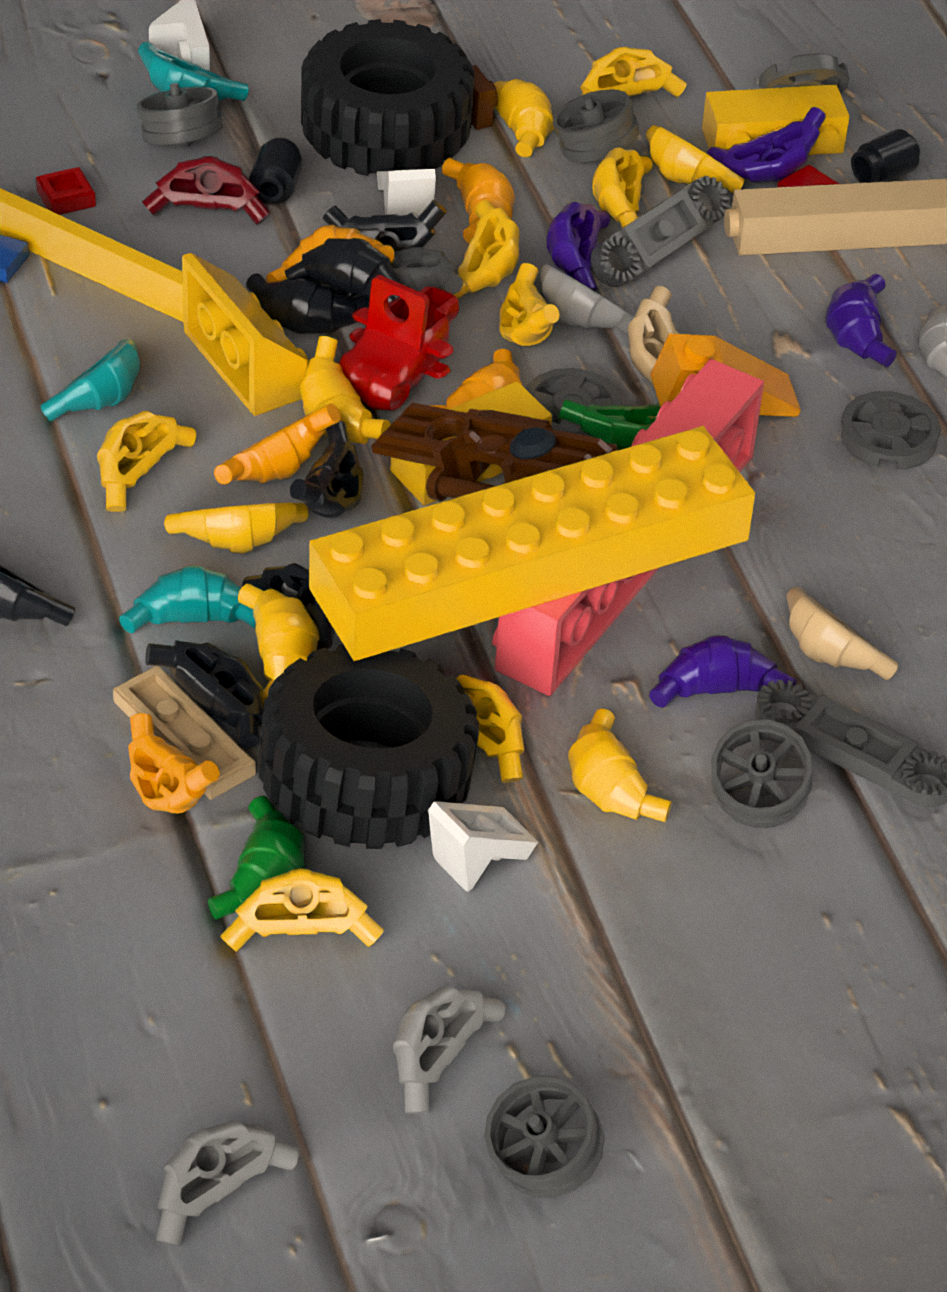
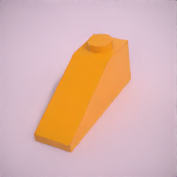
(689, 353)

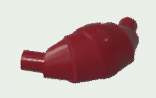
(208, 185)

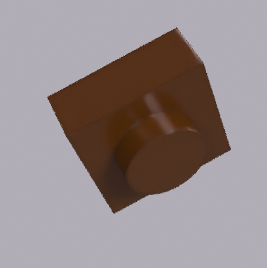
(484, 100)

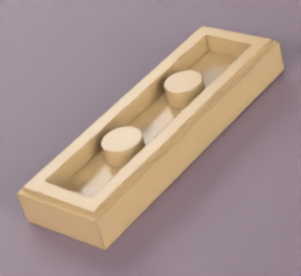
(185, 726)

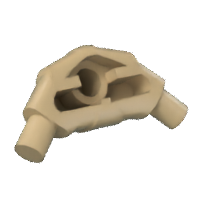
(650, 330)
(831, 640)

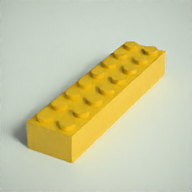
(528, 542)

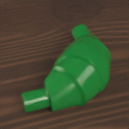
(610, 423)
(268, 852)

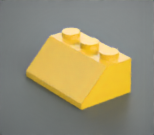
(240, 338)

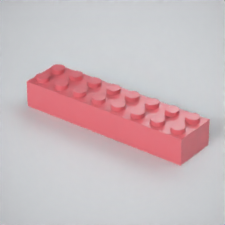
(550, 639)

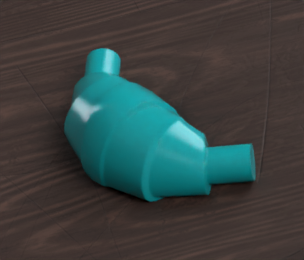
(169, 69)
(99, 386)
(188, 597)

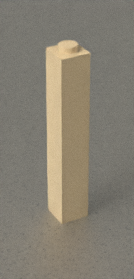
(838, 217)

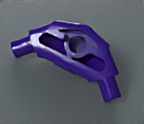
(775, 153)
(573, 238)
(856, 319)
(716, 667)

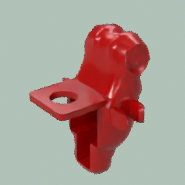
(399, 342)

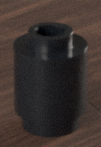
(886, 157)
(276, 170)

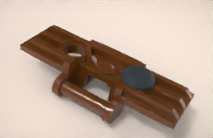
(484, 437)

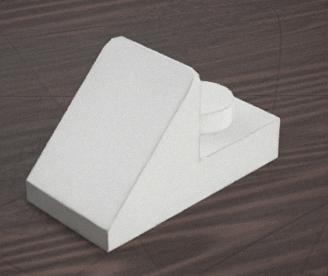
(182, 34)
(407, 190)
(473, 835)

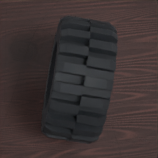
(386, 97)
(359, 790)

